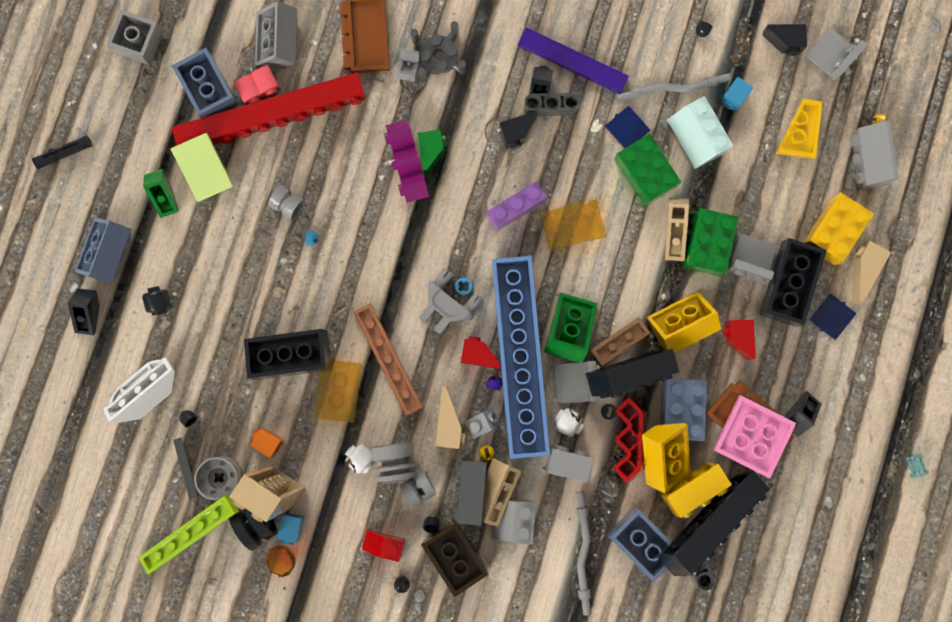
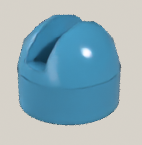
(311, 238)

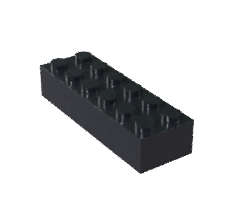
(713, 525)

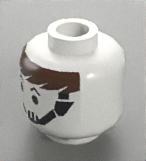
(568, 422)
(359, 459)

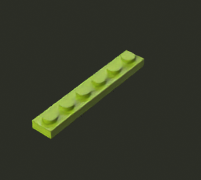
(188, 534)

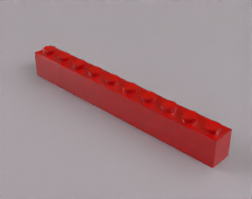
(274, 111)

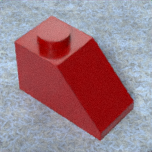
(741, 337)
(478, 354)
(383, 545)

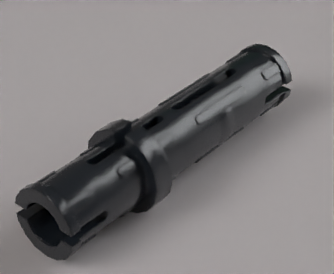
(64, 151)

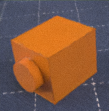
(266, 442)

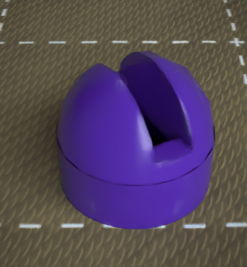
(492, 384)

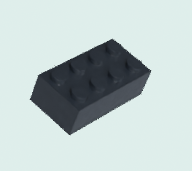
(793, 282)
(287, 354)
(632, 373)

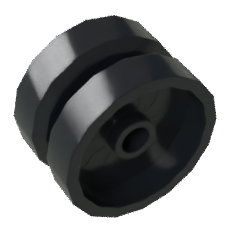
(250, 530)

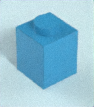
(736, 94)
(290, 528)

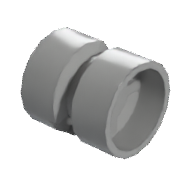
(284, 201)
(411, 492)

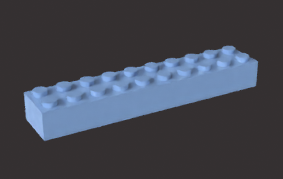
(520, 357)

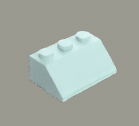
(699, 133)

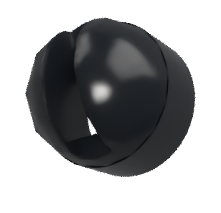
(703, 28)
(604, 411)
(187, 418)
(431, 524)
(397, 584)

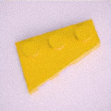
(803, 131)

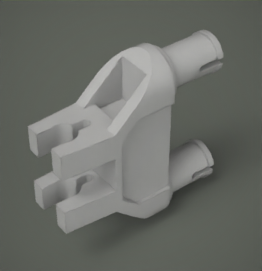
(446, 306)

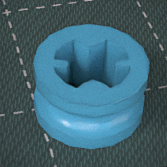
(463, 292)

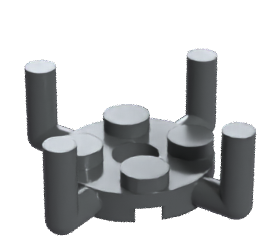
(434, 44)

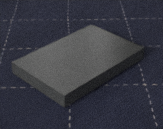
(185, 468)

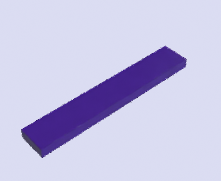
(573, 60)

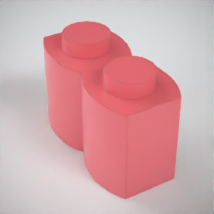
(257, 85)

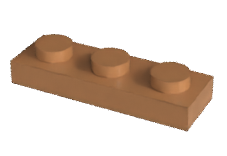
(620, 341)

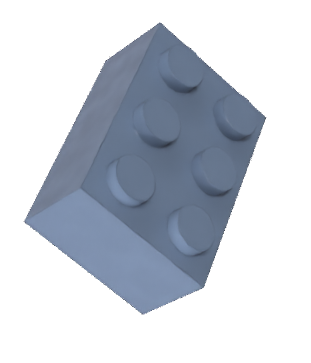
(205, 84)
(685, 403)
(641, 542)

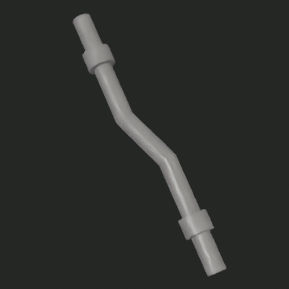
(709, 82)
(584, 592)

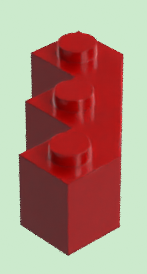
(631, 439)

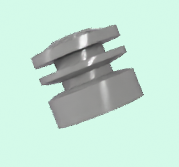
(393, 462)
(207, 475)

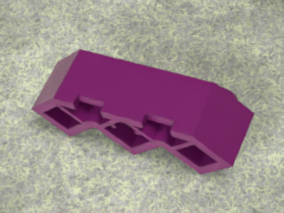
(406, 161)

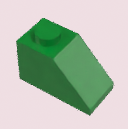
(431, 148)
(160, 193)

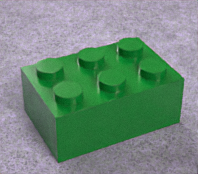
(647, 170)
(710, 242)

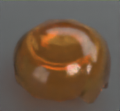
(281, 560)

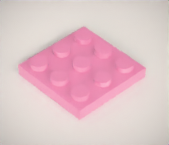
(754, 436)

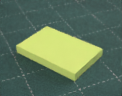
(202, 167)

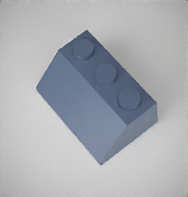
(103, 250)

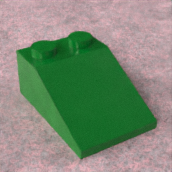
(571, 328)

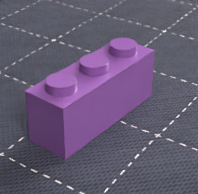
(516, 206)

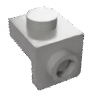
(408, 65)
(482, 423)

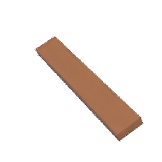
(388, 359)

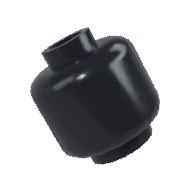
(156, 301)

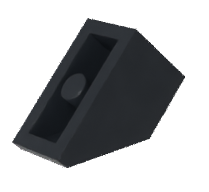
(787, 38)
(541, 80)
(516, 130)
(84, 311)
(804, 413)

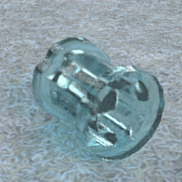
(916, 465)

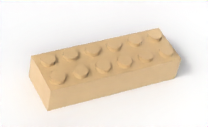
(266, 493)

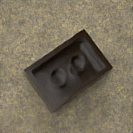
(455, 558)

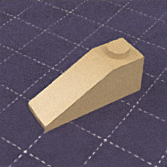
(677, 229)
(866, 268)
(449, 427)
(499, 485)

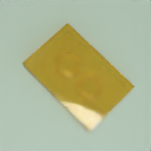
(573, 224)
(338, 392)

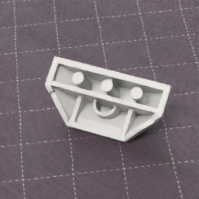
(141, 392)

